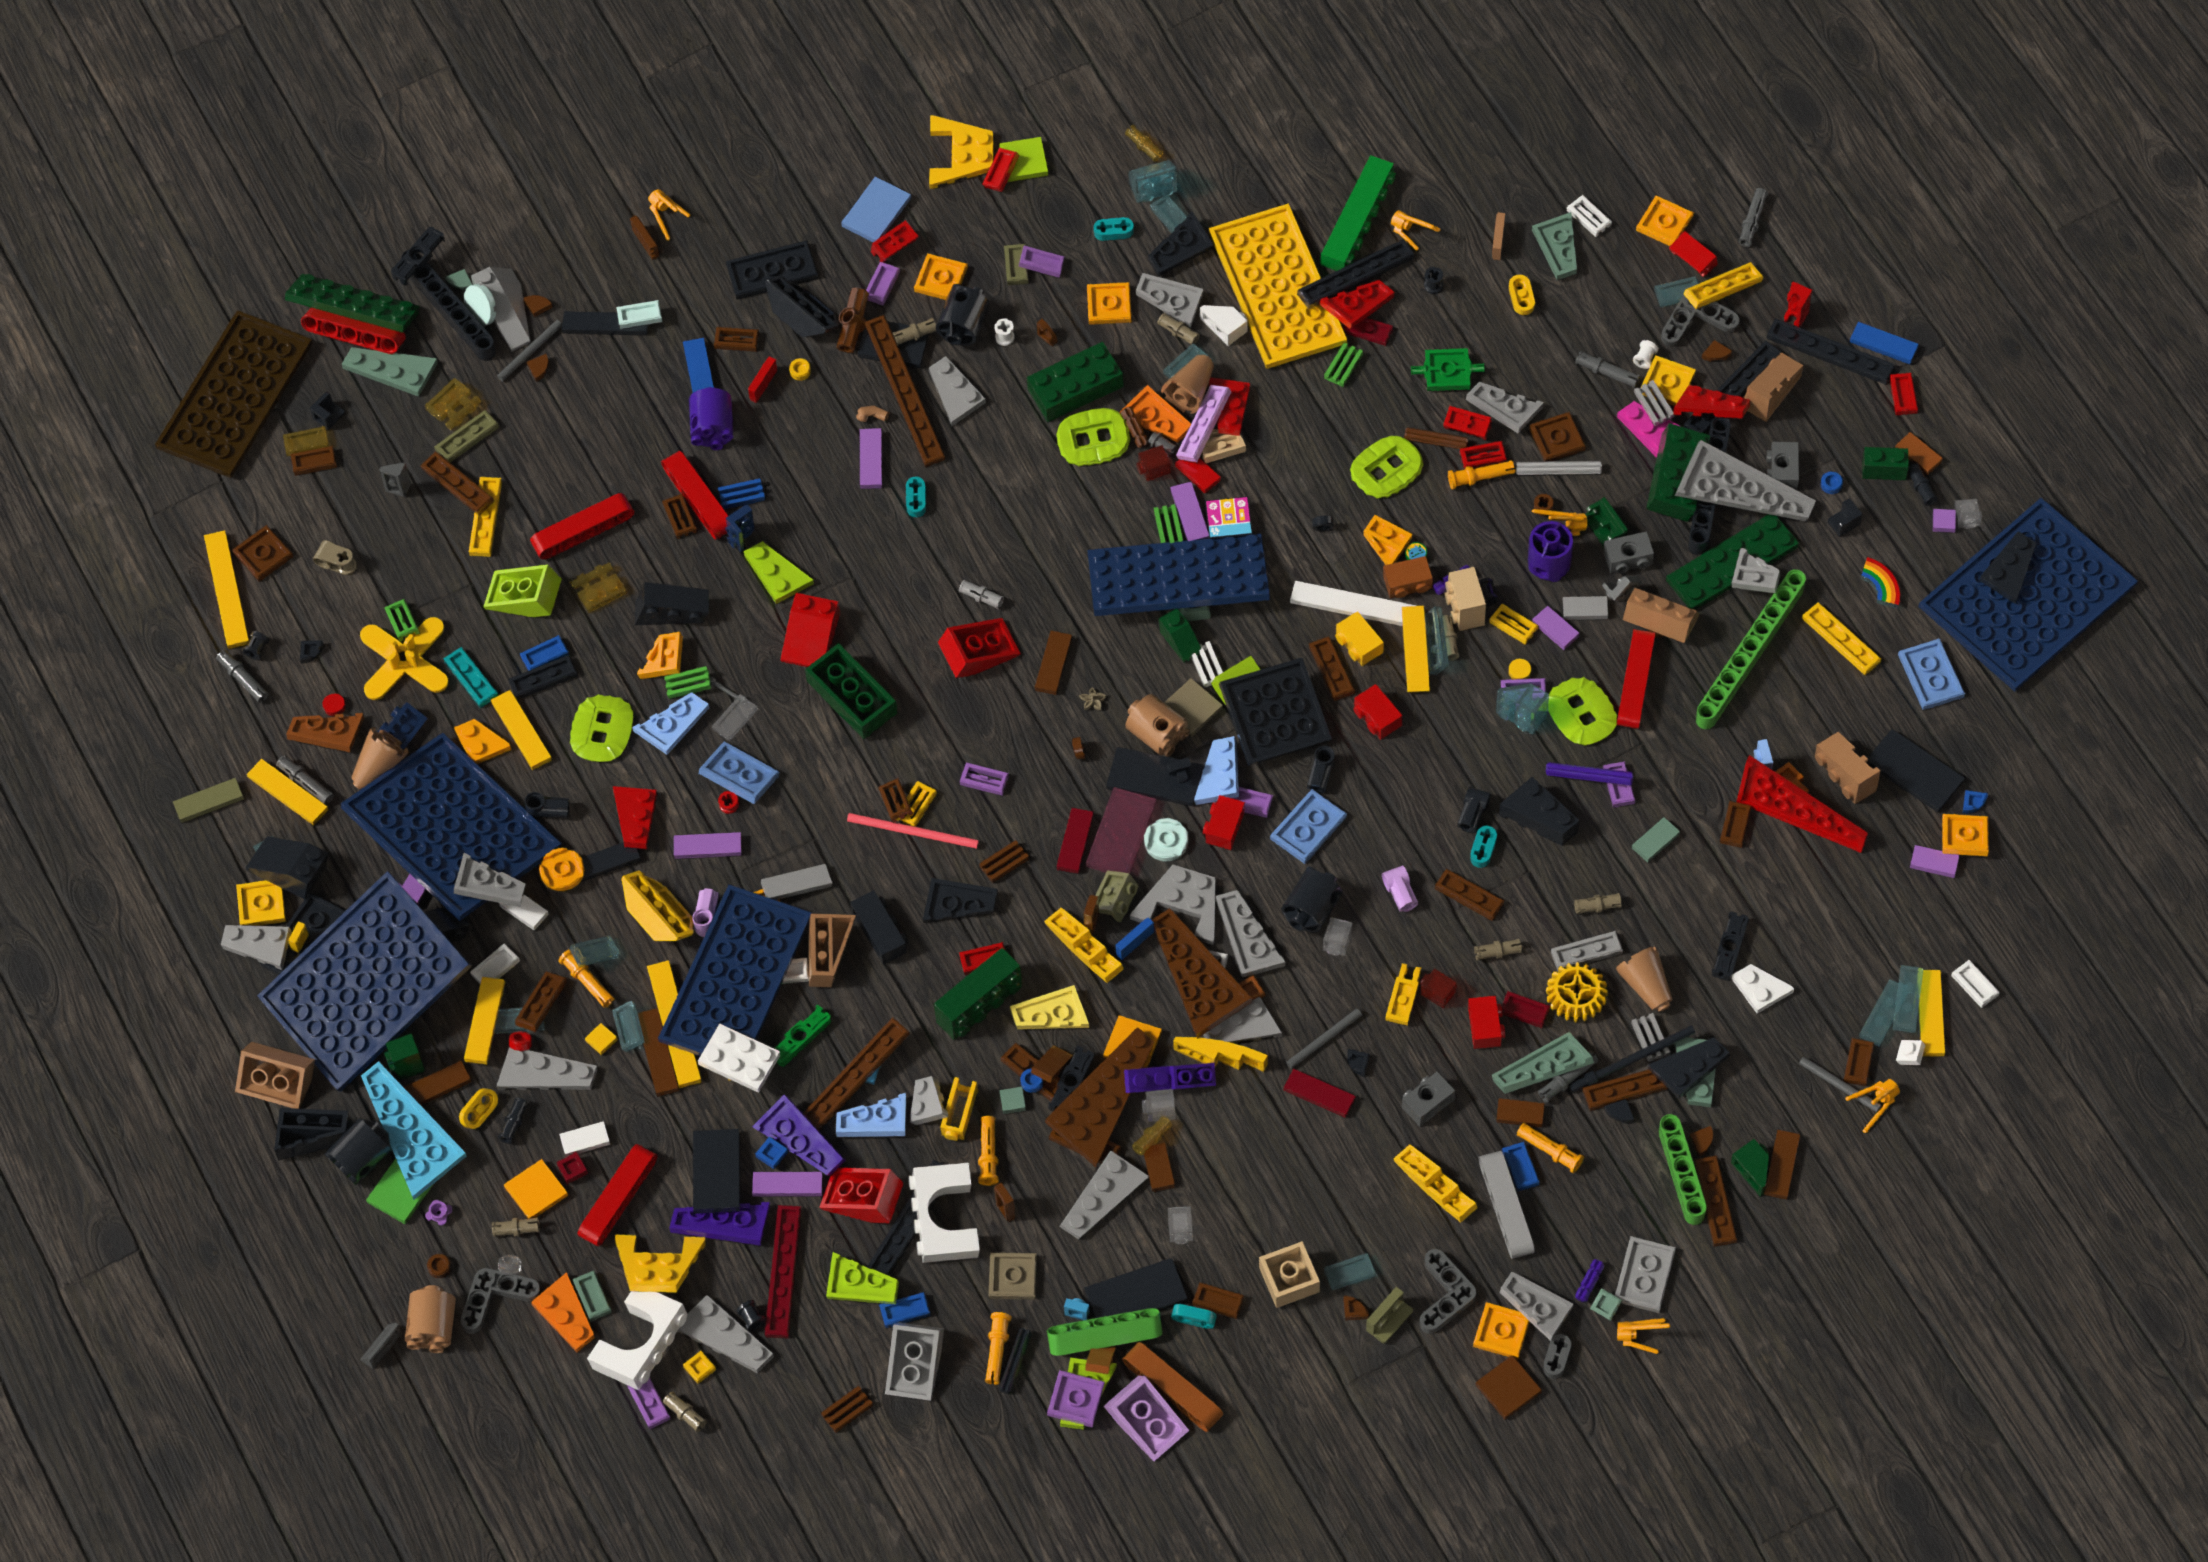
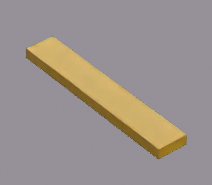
(226, 589)
(665, 995)

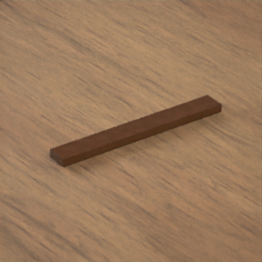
(904, 391)

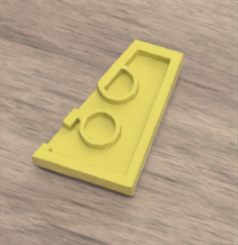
(1051, 1011)

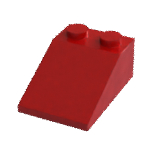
(809, 629)
(977, 646)
(863, 1194)

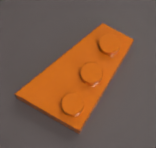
(1158, 415)
(564, 1313)

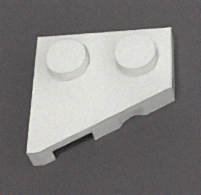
(1760, 987)

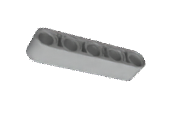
(1506, 1204)

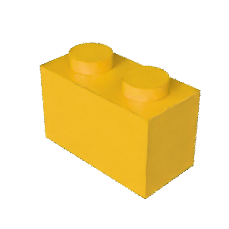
(1359, 639)

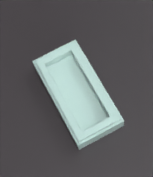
(639, 314)

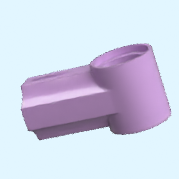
(1398, 883)
(705, 910)

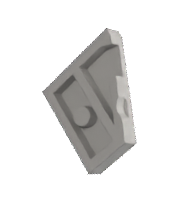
(1754, 574)
(927, 1101)

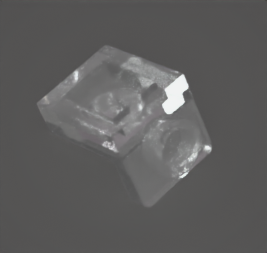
(1968, 513)

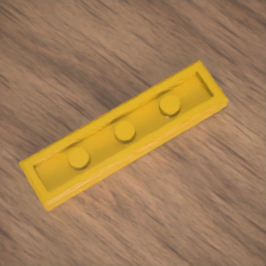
(1723, 285)
(485, 524)
(1841, 638)
(521, 730)
(287, 792)
(1931, 1014)
(484, 1020)

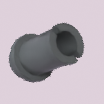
(1157, 439)

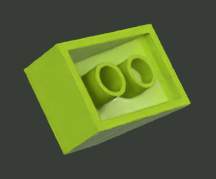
(523, 591)

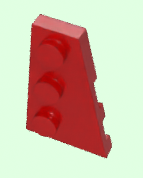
(1358, 304)
(1707, 401)
(1233, 413)
(635, 814)

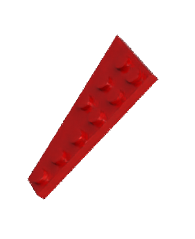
(1783, 800)

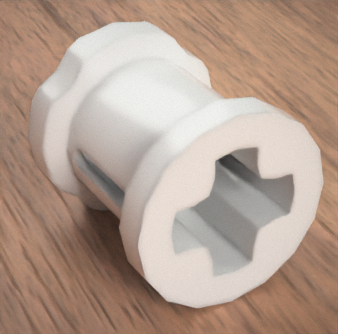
(1004, 332)
(1645, 354)

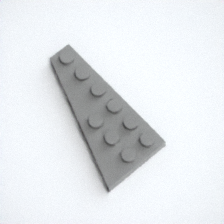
(1730, 482)

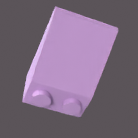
(1146, 1417)

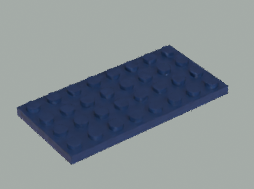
(1177, 575)
(735, 970)

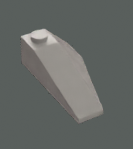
(509, 304)

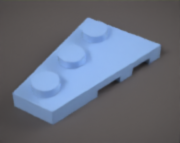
(1219, 773)
(880, 1119)

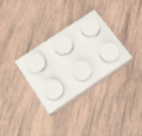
(739, 1058)

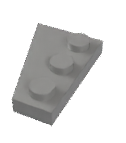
(1171, 297)
(481, 882)
(1537, 1304)

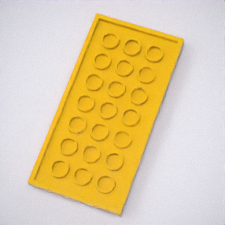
(1266, 268)

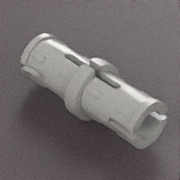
(980, 594)

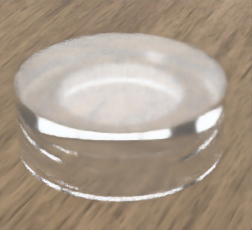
(509, 1265)

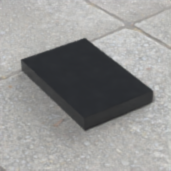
(911, 351)

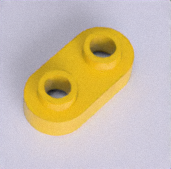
(1522, 296)
(478, 1110)

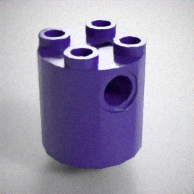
(711, 418)
(1550, 551)

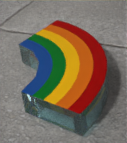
(1883, 582)

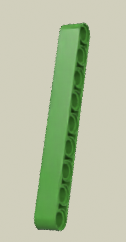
(1751, 640)

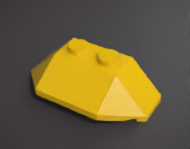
(656, 908)

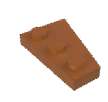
(329, 732)

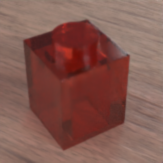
(1153, 463)
(1438, 988)

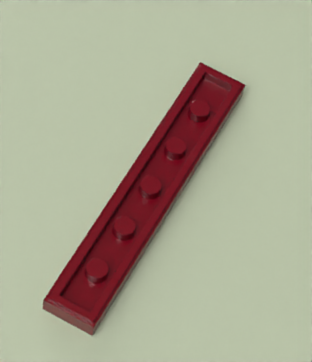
(783, 1272)

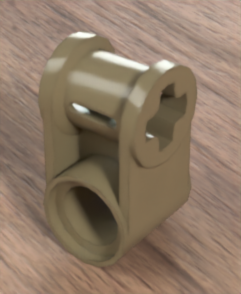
(335, 558)

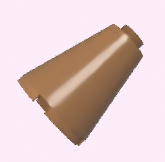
(1189, 384)
(377, 756)
(1647, 978)

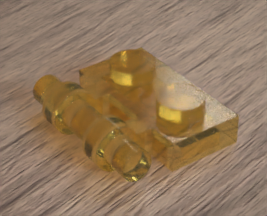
(450, 397)
(601, 592)

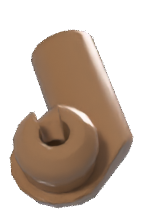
(864, 412)

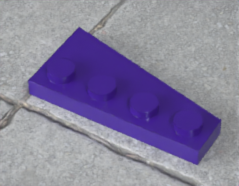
(796, 1132)
(736, 1226)

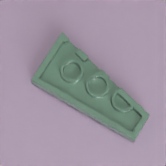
(395, 370)
(1544, 1063)

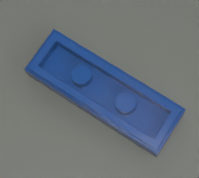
(1884, 343)
(698, 364)

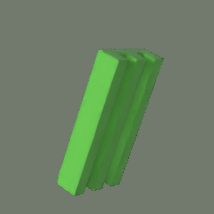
(1350, 351)
(1157, 512)
(407, 631)
(686, 679)

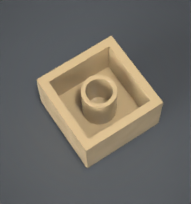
(1465, 599)
(1289, 1274)

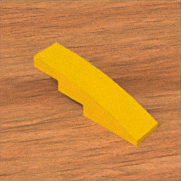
(1415, 649)
(1084, 945)
(1213, 1050)
(1435, 1183)

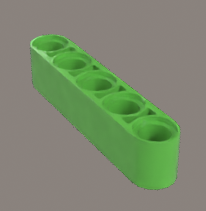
(1682, 1179)
(1104, 1331)

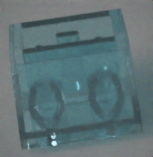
(1153, 181)
(1523, 705)

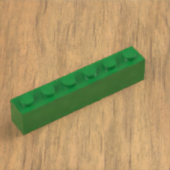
(1357, 214)

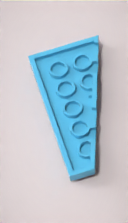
(415, 1137)

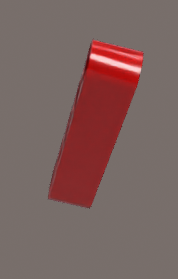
(352, 331)
(696, 493)
(582, 526)
(1636, 679)
(617, 1195)

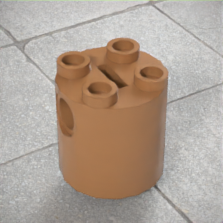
(1156, 724)
(430, 1319)

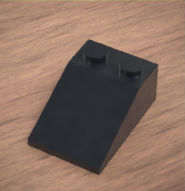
(288, 864)

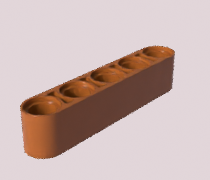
(1173, 1387)

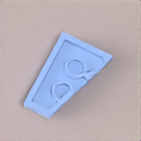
(672, 725)

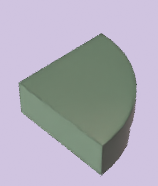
(459, 280)

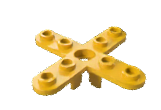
(414, 666)

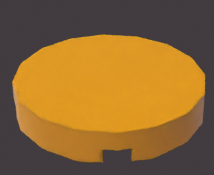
(562, 869)

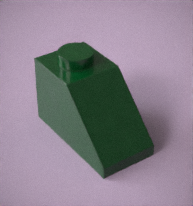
(1179, 635)
(1752, 1164)

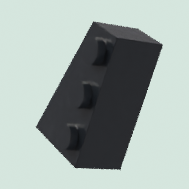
(308, 1130)

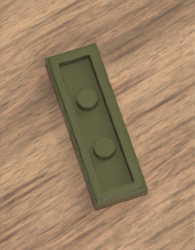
(466, 436)
(208, 800)

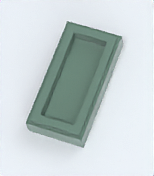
(1655, 839)
(592, 1296)

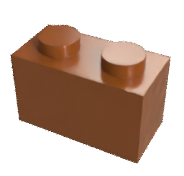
(1407, 577)

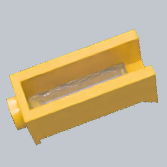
(959, 1110)

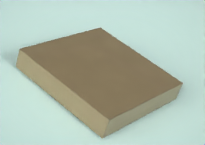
(1194, 705)
(1012, 1276)

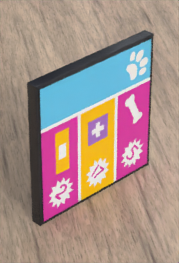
(1228, 517)

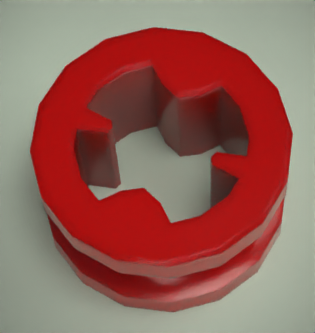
(728, 795)

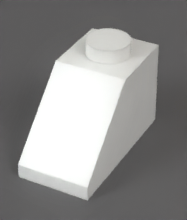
(1224, 322)

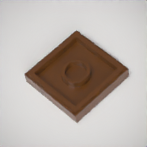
(1557, 437)
(262, 553)
(1508, 1387)

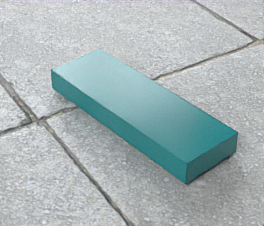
(470, 677)

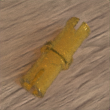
(1144, 143)
(1151, 1135)

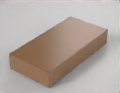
(1498, 236)

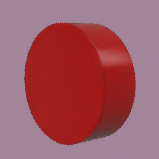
(334, 704)
(520, 1041)

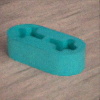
(1113, 229)
(911, 497)
(1488, 848)
(1193, 1316)

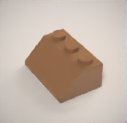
(1660, 615)
(274, 1075)

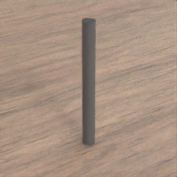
(508, 370)
(1324, 1038)
(1838, 1083)

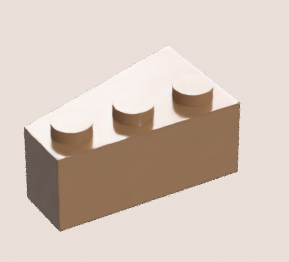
(1773, 386)
(1847, 768)
(827, 942)

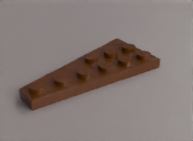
(1202, 982)
(1096, 1104)

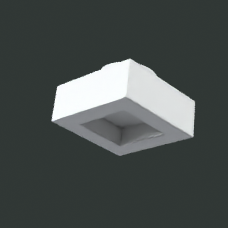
(1910, 1052)

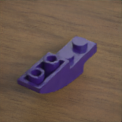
(1170, 1077)

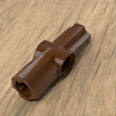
(852, 320)

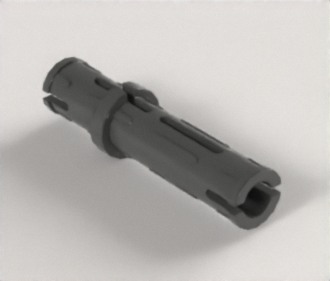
(1750, 224)
(1597, 365)
(236, 670)
(298, 774)
(1560, 1082)

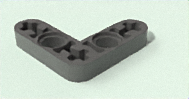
(1689, 311)
(494, 1287)
(1454, 1290)

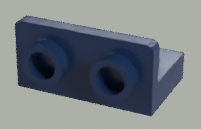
(739, 526)
(404, 724)

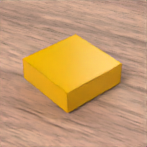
(298, 937)
(601, 1039)
(699, 1367)

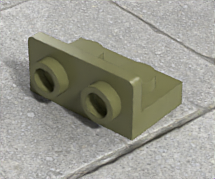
(1116, 894)
(1388, 1316)

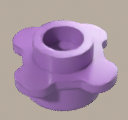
(437, 1206)

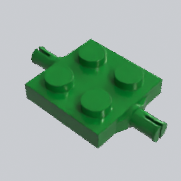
(1447, 369)

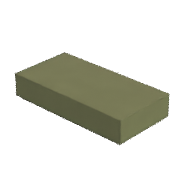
(1015, 274)

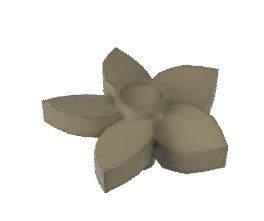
(1092, 699)

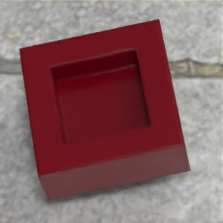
(572, 1167)

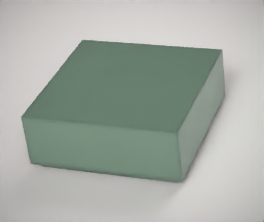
(1012, 1100)
(1606, 1304)

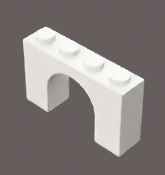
(934, 1241)
(635, 1365)

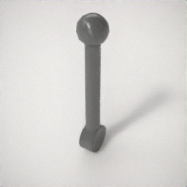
(713, 682)

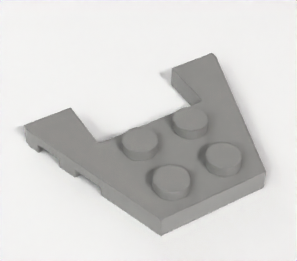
(1186, 893)

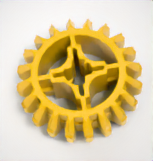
(1557, 991)

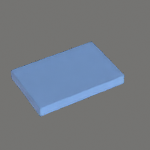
(876, 210)
(1931, 674)
(739, 772)
(1308, 826)

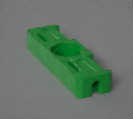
(811, 1026)

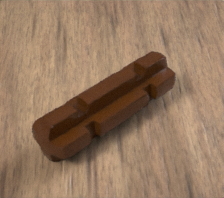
(1134, 427)

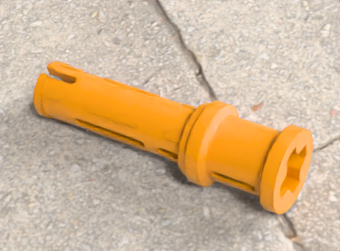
(1471, 475)
(586, 977)
(1558, 1152)
(988, 1160)
(998, 1337)

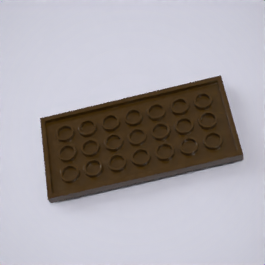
(233, 394)

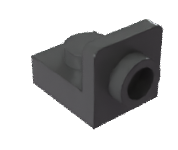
(1622, 589)

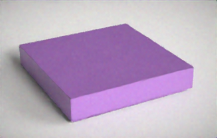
(1075, 1398)

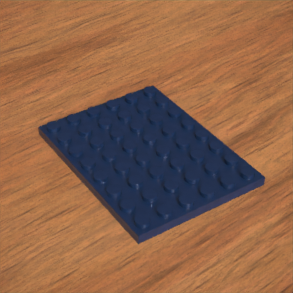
(2061, 596)
(447, 806)
(364, 981)

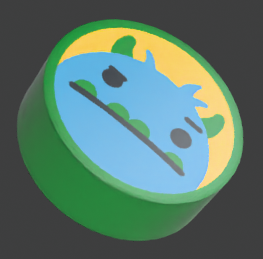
(1415, 550)

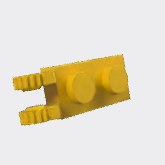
(1403, 996)

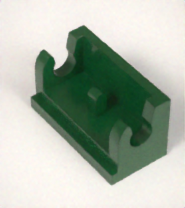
(1605, 521)

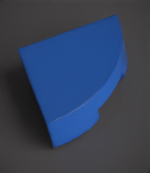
(1973, 801)

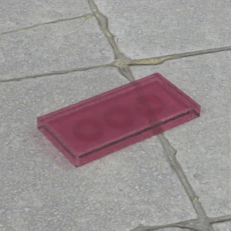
(1121, 831)

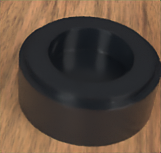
(1323, 523)

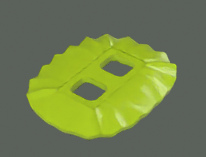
(1090, 423)
(1377, 456)
(1594, 702)
(617, 730)

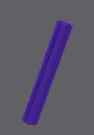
(1589, 773)

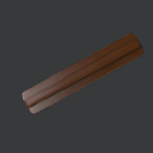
(1435, 438)

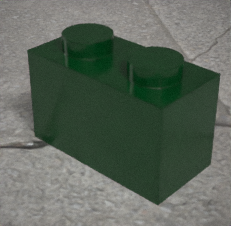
(1885, 463)
(403, 1057)

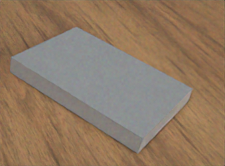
(1645, 1274)

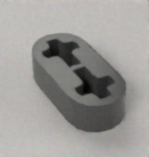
(1562, 1357)

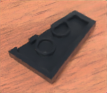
(2009, 568)

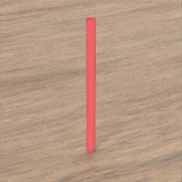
(911, 830)

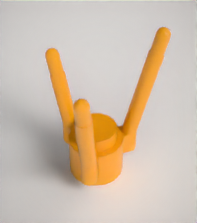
(662, 202)
(1403, 221)
(1574, 521)
(1885, 1093)
(1628, 1331)

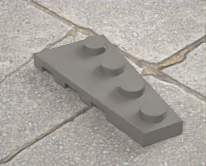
(544, 1071)
(717, 1329)

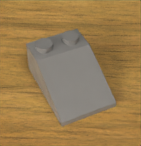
(914, 1360)

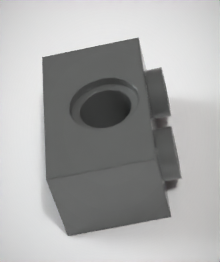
(1784, 454)
(1636, 544)
(1423, 1110)

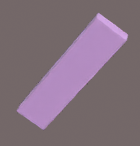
(1203, 423)

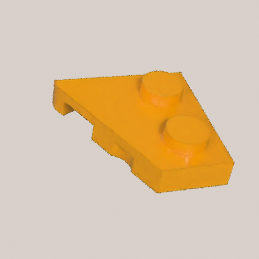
(1386, 539)
(664, 657)
(480, 742)

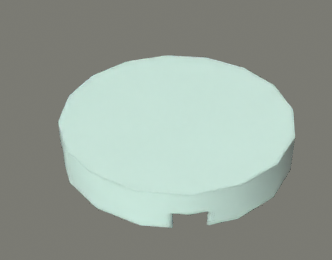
(480, 303)
(1166, 839)

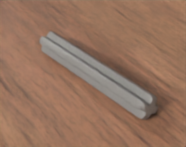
(1559, 467)

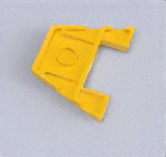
(970, 151)
(657, 1270)

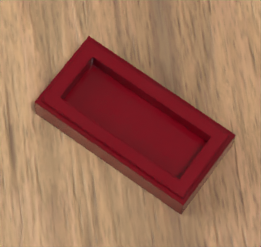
(1525, 1009)

